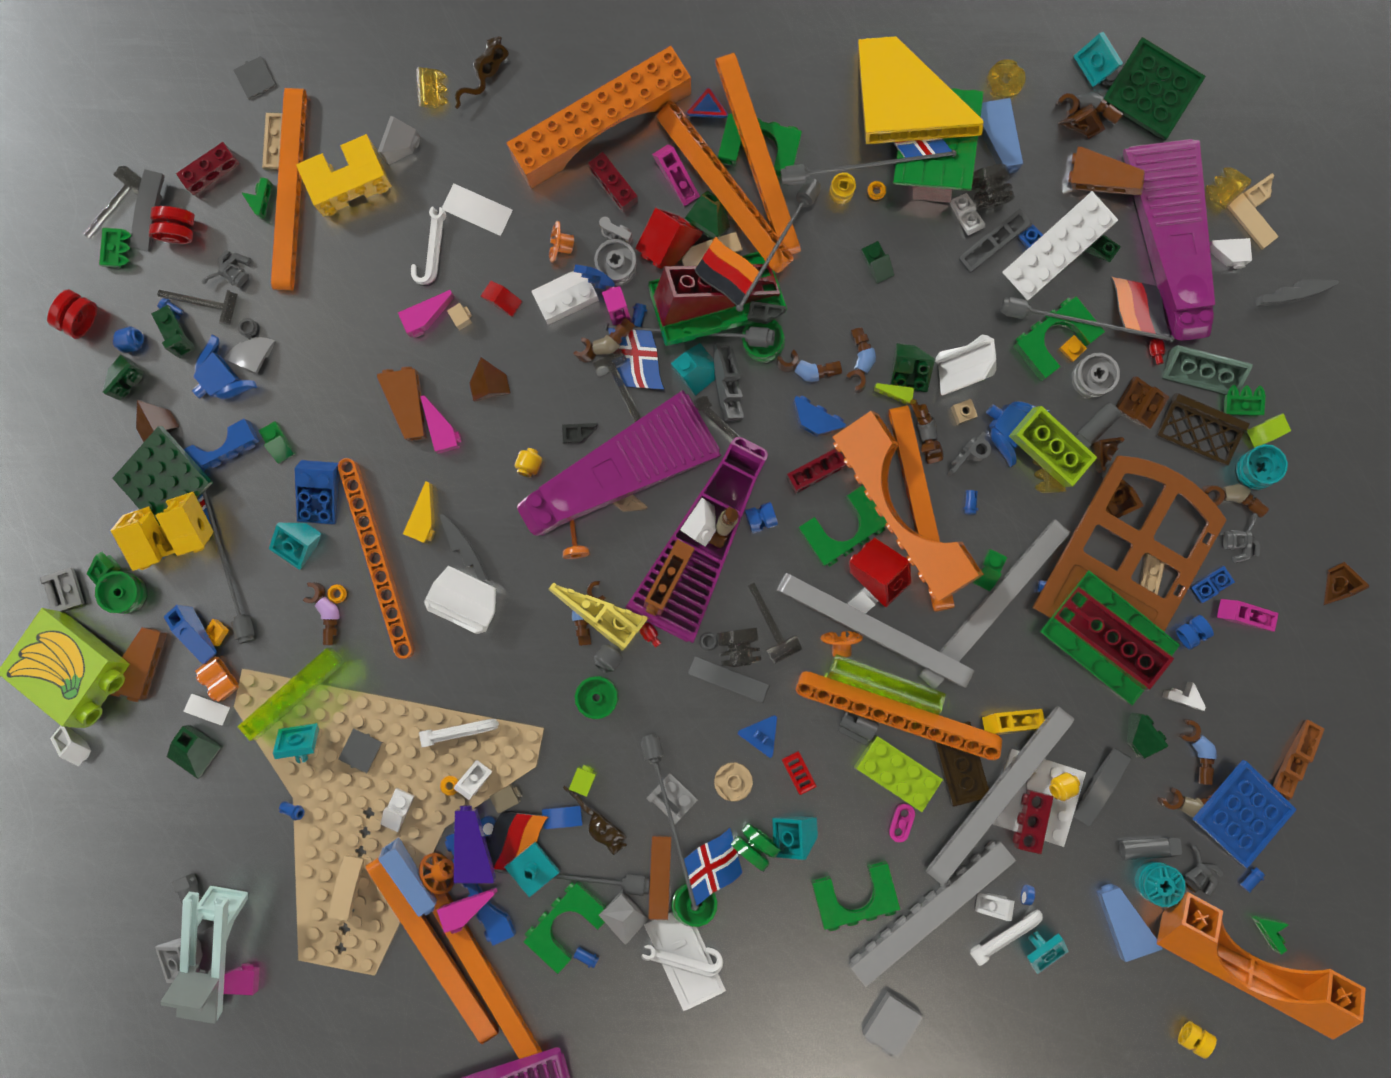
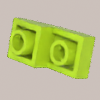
(1269, 430)

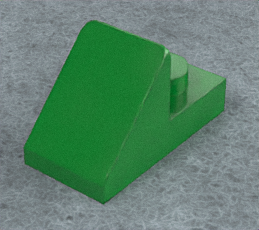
(260, 201)
(276, 442)
(101, 565)
(991, 569)
(1270, 930)

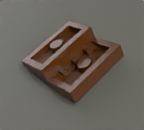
(1142, 402)

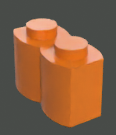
(217, 679)

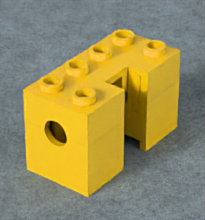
(333, 189)
(180, 531)

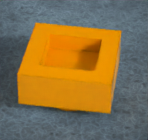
(1072, 348)
(216, 632)

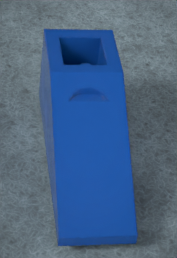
(190, 631)

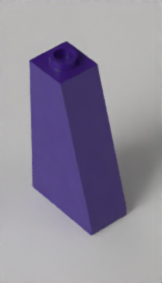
(471, 851)

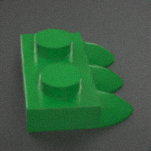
(113, 247)
(1245, 403)

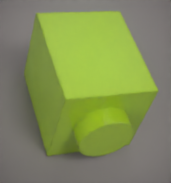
(583, 780)

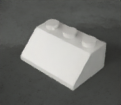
(564, 296)

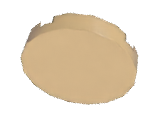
(733, 782)

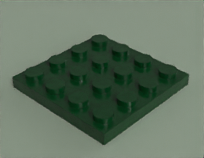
(1154, 88)
(160, 473)

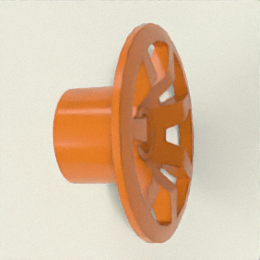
(562, 242)
(842, 644)
(439, 872)

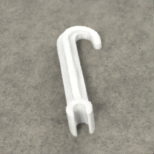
(433, 248)
(429, 737)
(982, 953)
(685, 963)

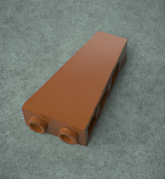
(1104, 174)
(404, 398)
(668, 578)
(143, 659)

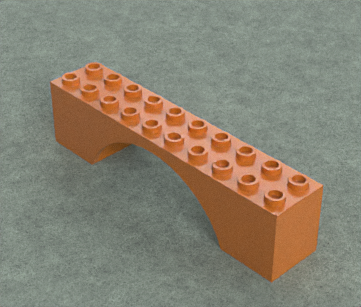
(641, 90)
(869, 452)
(1315, 998)

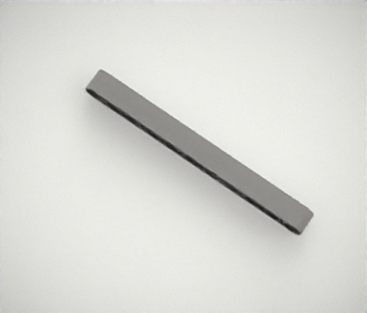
(1000, 597)
(876, 630)
(1000, 795)

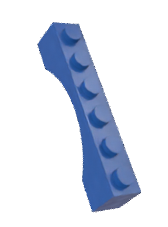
(496, 922)

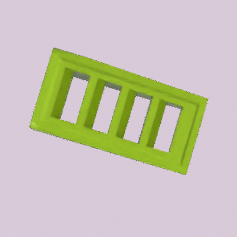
(898, 393)

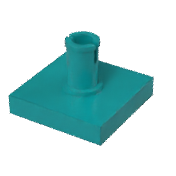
(1098, 59)
(296, 742)
(532, 869)
(1046, 952)

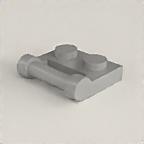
(612, 231)
(67, 588)
(677, 794)

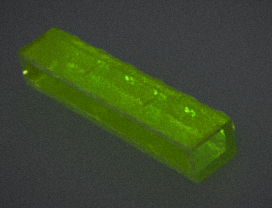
(885, 684)
(291, 694)

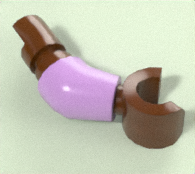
(327, 609)

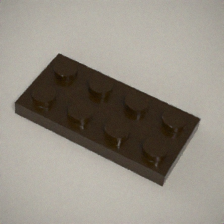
(962, 774)

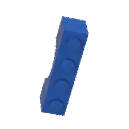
(239, 437)

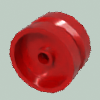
(171, 224)
(72, 314)

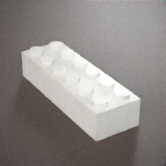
(1060, 245)

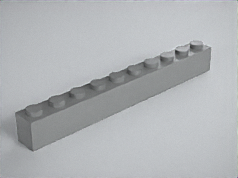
(931, 913)

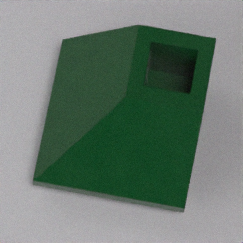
(709, 216)
(911, 367)
(121, 378)
(1144, 737)
(192, 750)

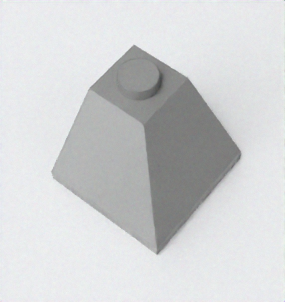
(398, 141)
(170, 958)

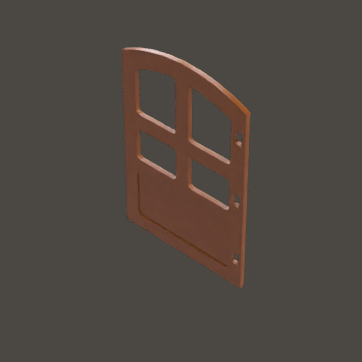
(1075, 562)

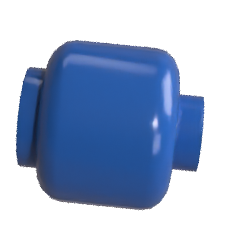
(128, 339)

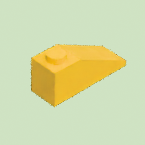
(422, 521)
(1013, 721)

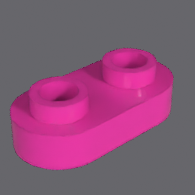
(904, 823)

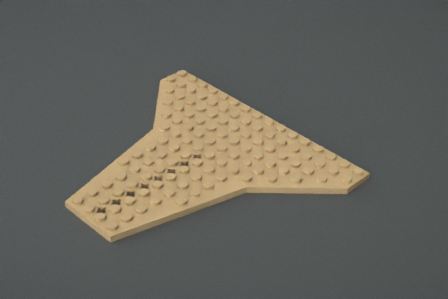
(339, 795)

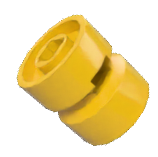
(842, 188)
(1197, 1040)

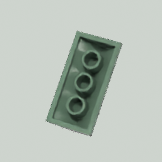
(1205, 369)

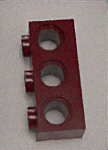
(207, 168)
(613, 182)
(816, 470)
(1039, 829)

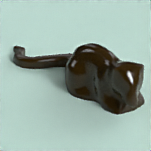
(485, 66)
(601, 828)

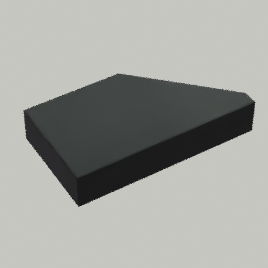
(764, 312)
(577, 432)

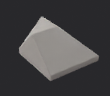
(623, 917)

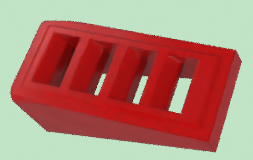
(806, 788)

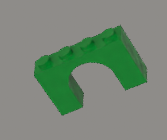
(785, 139)
(1032, 345)
(828, 549)
(882, 901)
(541, 938)

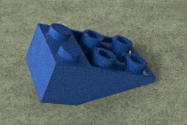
(316, 491)

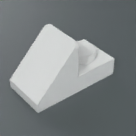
(863, 601)
(1189, 698)
(472, 780)
(397, 809)
(994, 906)

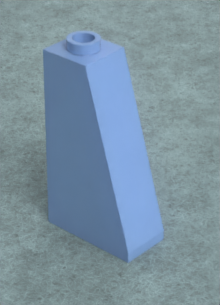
(1001, 133)
(406, 876)
(1126, 925)

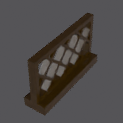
(1209, 413)

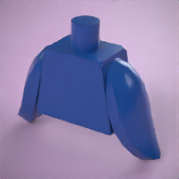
(216, 375)
(1003, 424)

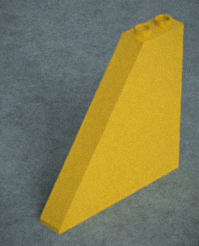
(907, 98)

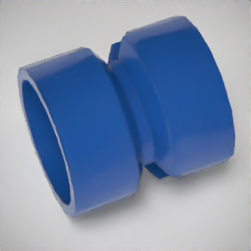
(761, 517)
(1196, 630)

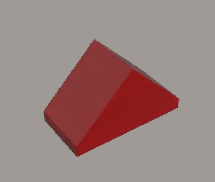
(501, 298)

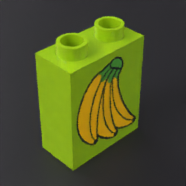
(64, 669)

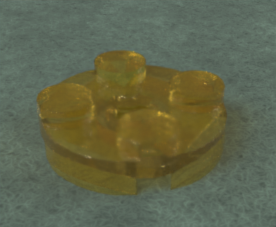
(1013, 72)

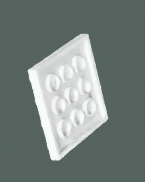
(1039, 781)

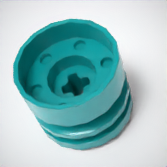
(1271, 463)
(1152, 875)

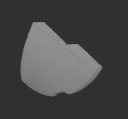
(251, 353)

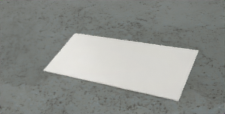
(477, 209)

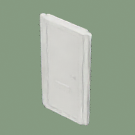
(686, 942)

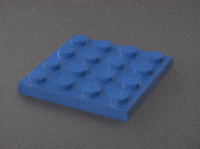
(1244, 814)

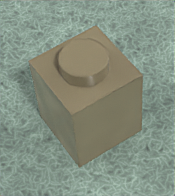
(506, 798)

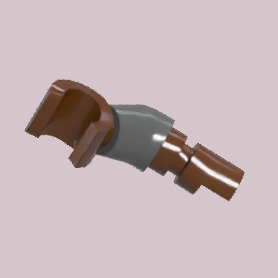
(1080, 102)
(928, 433)

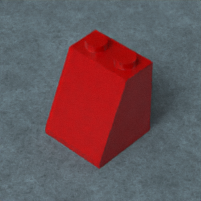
(666, 238)
(881, 571)

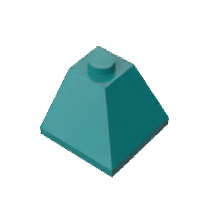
(695, 368)
(294, 542)
(794, 836)

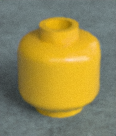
(528, 462)
(1064, 786)

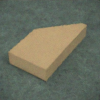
(1260, 192)
(630, 503)

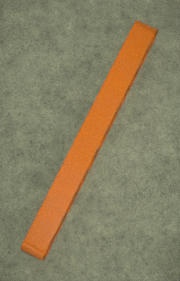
(756, 149)
(723, 186)
(288, 189)
(915, 484)
(369, 552)
(899, 715)
(436, 956)
(489, 984)

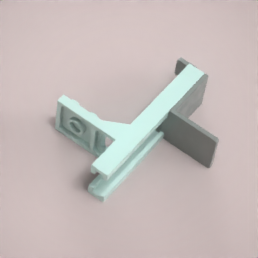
(193, 992)

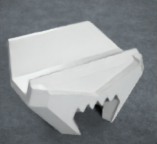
(966, 364)
(462, 600)

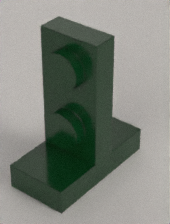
(174, 337)

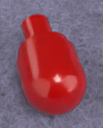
(1157, 350)
(649, 634)

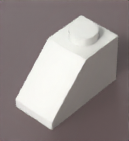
(1232, 252)
(701, 522)
(70, 745)

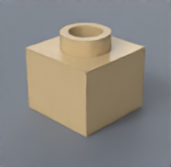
(460, 316)
(958, 414)

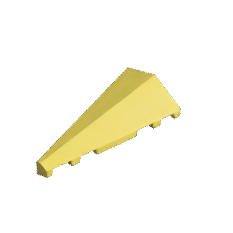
(611, 621)

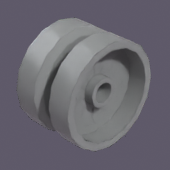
(616, 251)
(1106, 373)

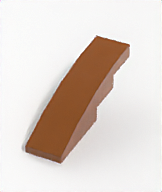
(1297, 759)
(659, 878)

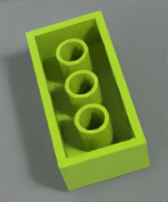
(1052, 446)
(898, 773)

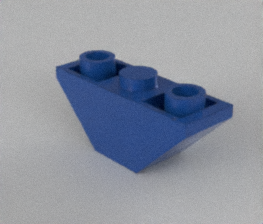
(815, 419)

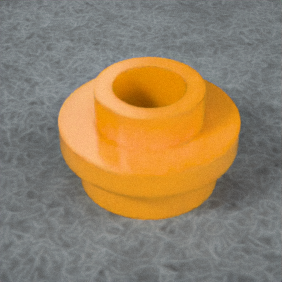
(879, 185)
(331, 593)
(443, 785)

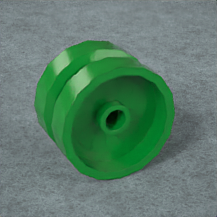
(769, 353)
(120, 592)
(608, 697)
(757, 844)
(685, 915)

